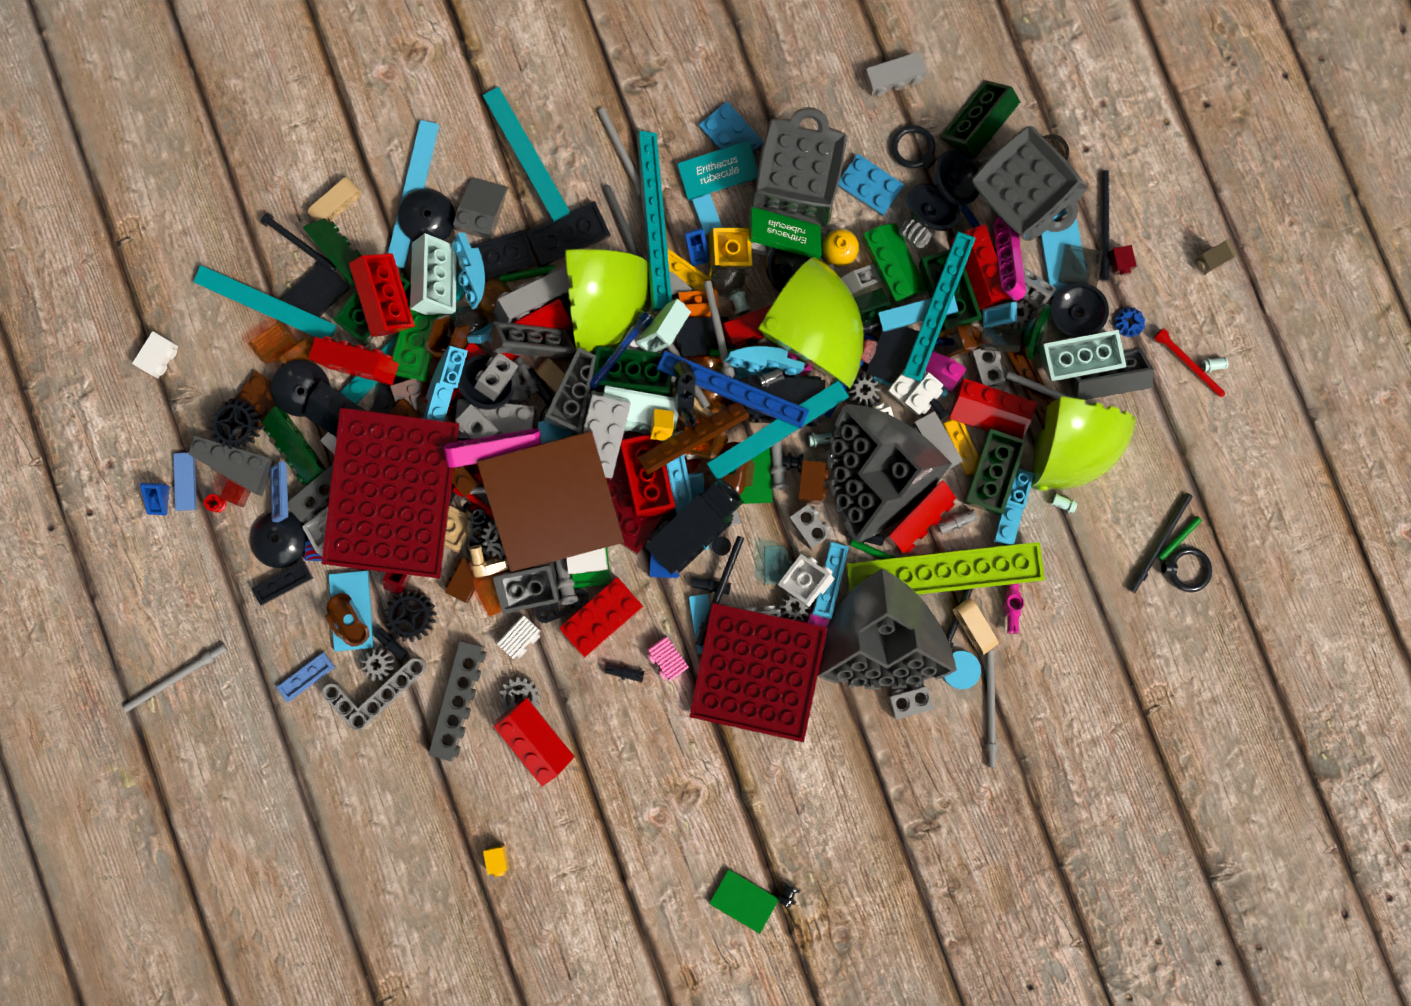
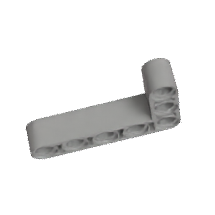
(378, 697)

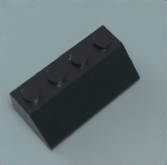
(325, 406)

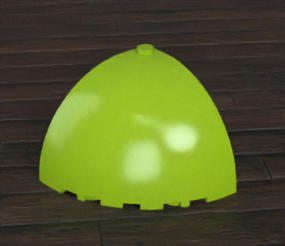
(605, 295)
(818, 322)
(1079, 443)

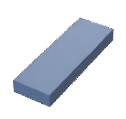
(184, 482)
(279, 495)
(305, 677)

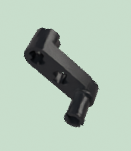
(685, 383)
(475, 521)

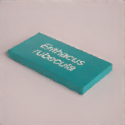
(718, 170)

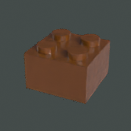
(812, 482)

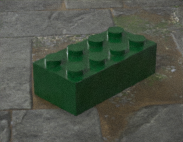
(968, 308)
(994, 472)

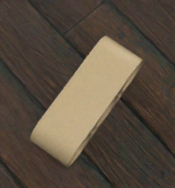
(335, 200)
(551, 373)
(975, 626)

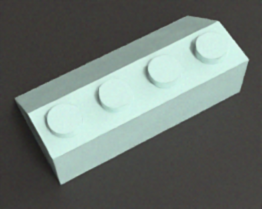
(433, 276)
(1082, 355)
(642, 408)

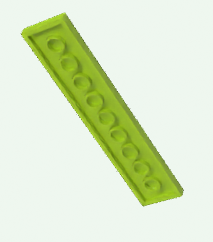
(958, 569)

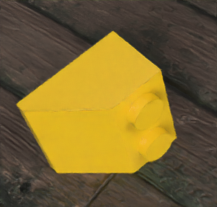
(730, 247)

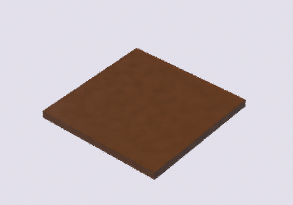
(551, 501)

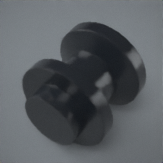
(793, 462)
(787, 897)

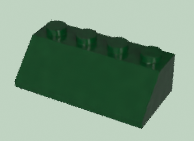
(981, 118)
(334, 246)
(352, 317)
(633, 371)
(293, 445)

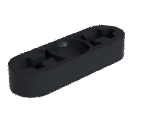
(551, 616)

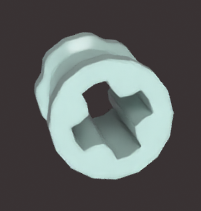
(740, 303)

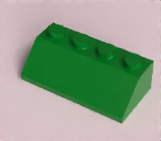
(893, 263)

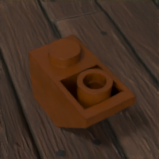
(461, 584)

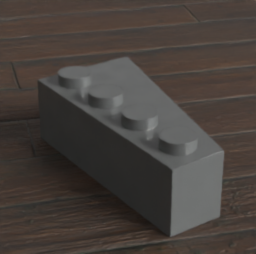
(570, 401)
(238, 465)

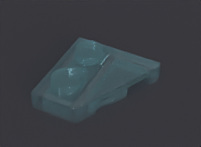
(775, 564)

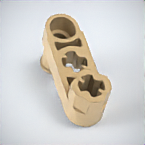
(484, 568)

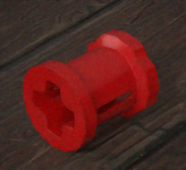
(208, 503)

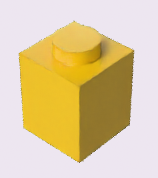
(662, 424)
(496, 860)

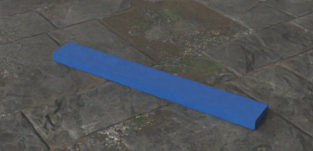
(739, 391)

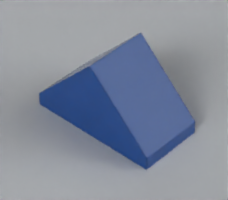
(697, 246)
(155, 498)
(659, 571)

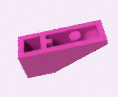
(945, 370)

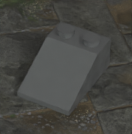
(480, 208)
(527, 588)

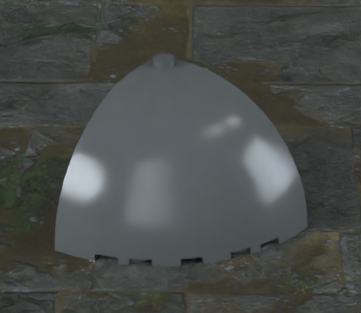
(879, 469)
(884, 638)

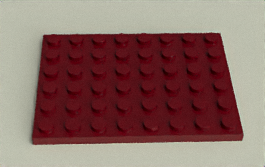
(389, 493)

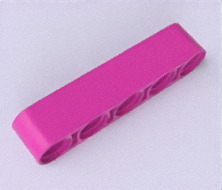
(1009, 260)
(472, 450)

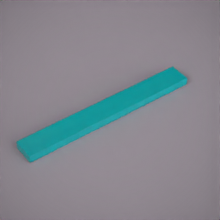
(526, 154)
(264, 303)
(938, 306)
(775, 432)

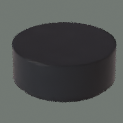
(721, 546)

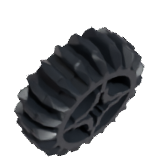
(236, 416)
(414, 623)

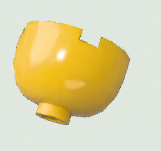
(840, 247)

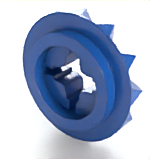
(1122, 325)

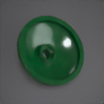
(1034, 330)

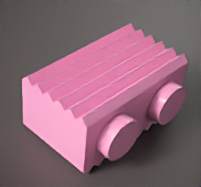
(667, 658)

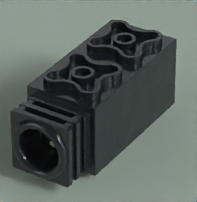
(794, 389)
(698, 524)

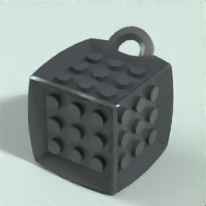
(800, 168)
(1030, 185)

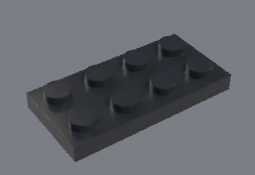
(571, 232)

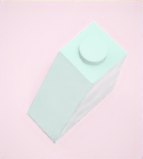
(664, 327)

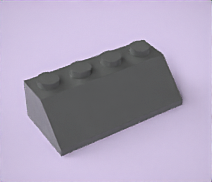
(530, 340)
(1135, 377)

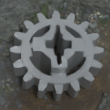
(512, 692)

